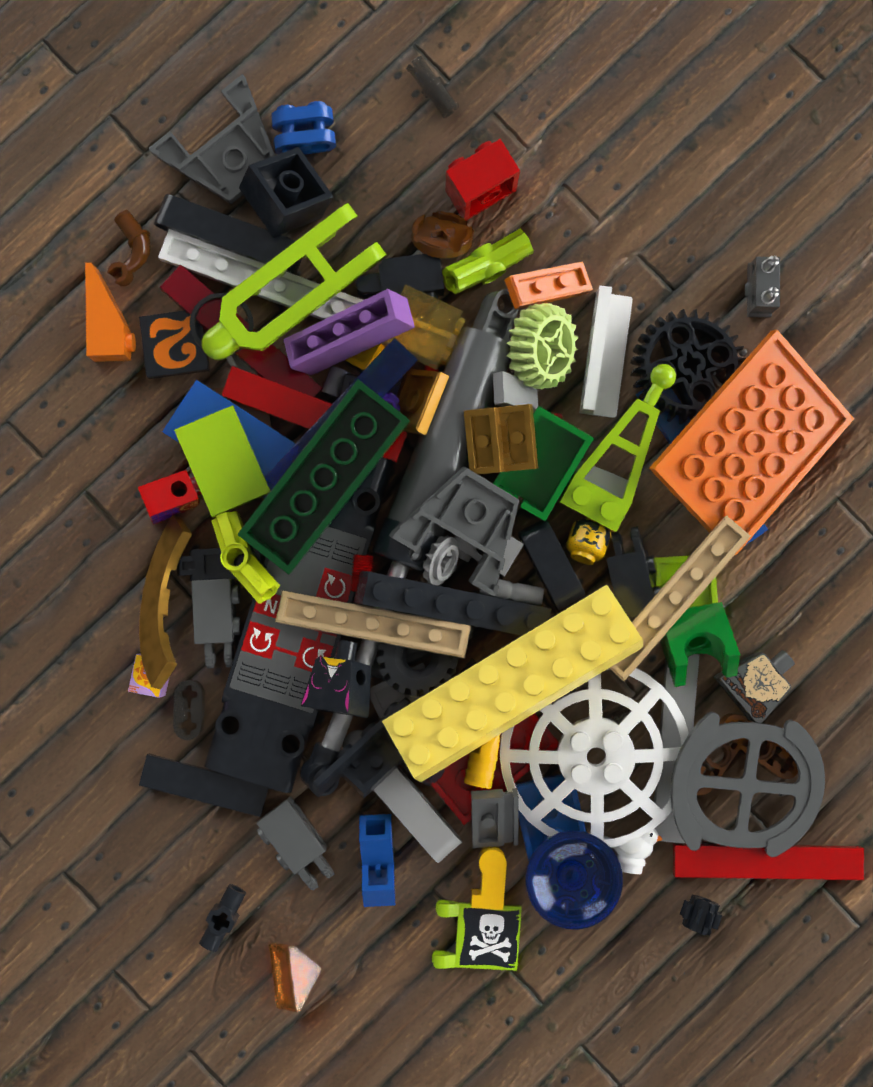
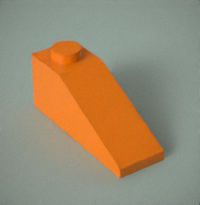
(106, 328)

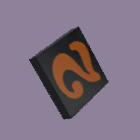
(170, 345)

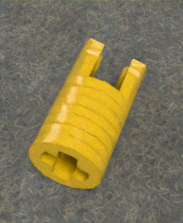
(483, 764)

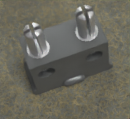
(763, 286)

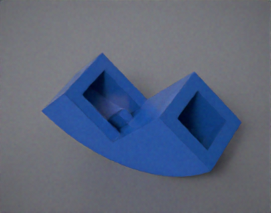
(377, 860)

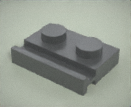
(494, 817)

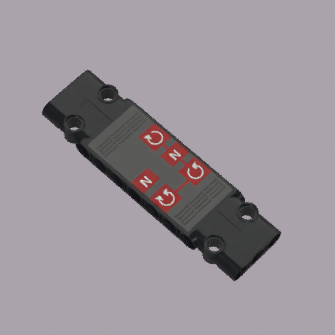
(278, 658)

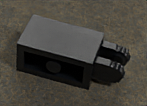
(632, 574)

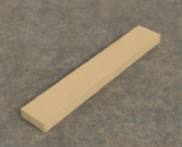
(683, 590)
(373, 624)

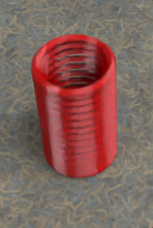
(360, 563)

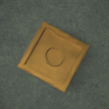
(420, 397)

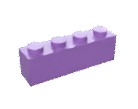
(349, 332)

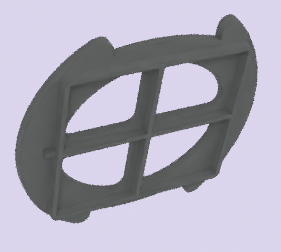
(687, 780)

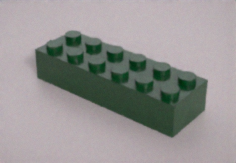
(324, 477)

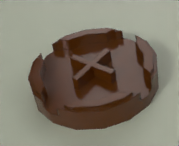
(442, 235)

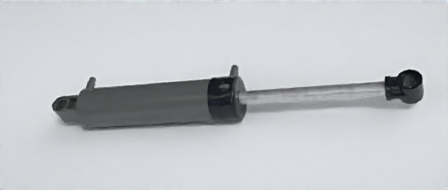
(433, 461)

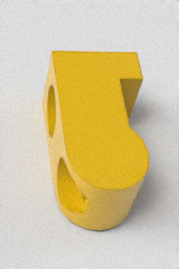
(493, 877)

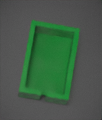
(558, 454)

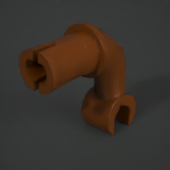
(140, 245)

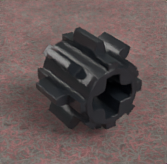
(700, 914)

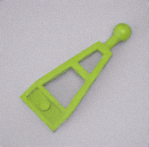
(596, 502)

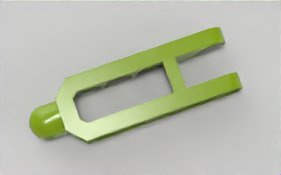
(231, 334)

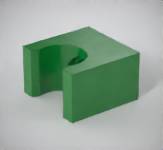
(700, 631)

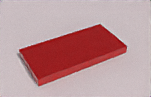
(458, 794)

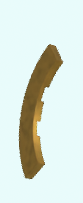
(154, 642)

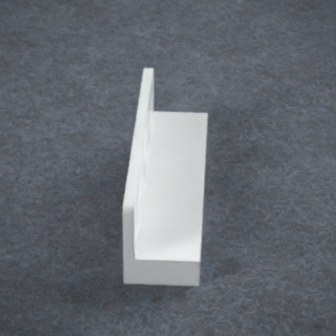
(606, 353)

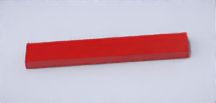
(285, 402)
(754, 863)

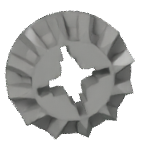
(441, 560)

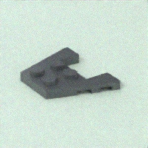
(224, 158)
(474, 513)

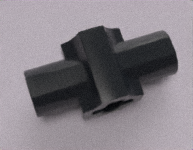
(216, 930)

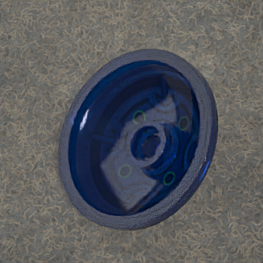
(578, 901)

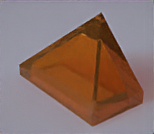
(292, 976)

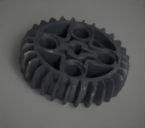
(689, 353)

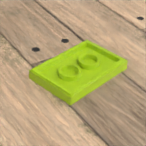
(222, 461)

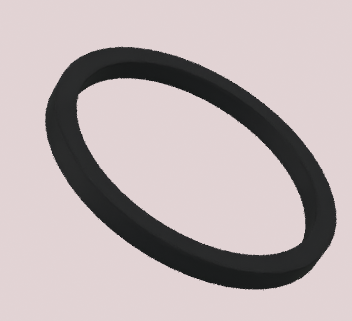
(207, 299)

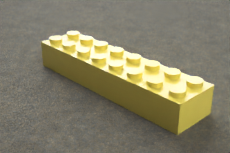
(513, 683)

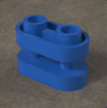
(312, 119)

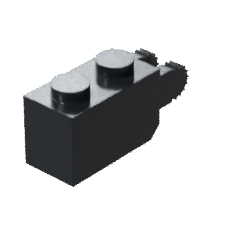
(417, 271)

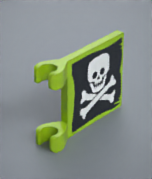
(482, 937)

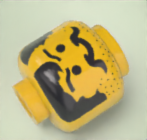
(588, 541)

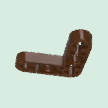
(742, 745)

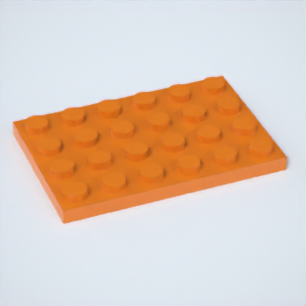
(753, 439)

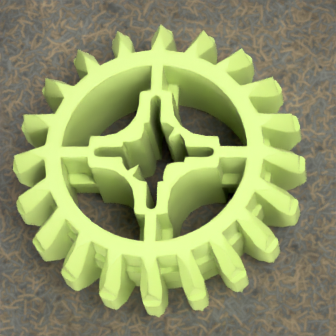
(542, 345)

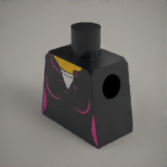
(339, 683)

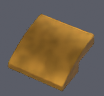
(501, 439)

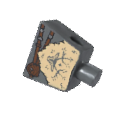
(758, 684)

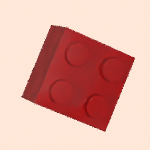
(481, 179)

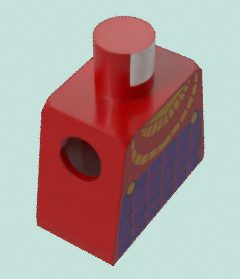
(160, 496)

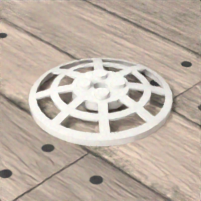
(602, 777)

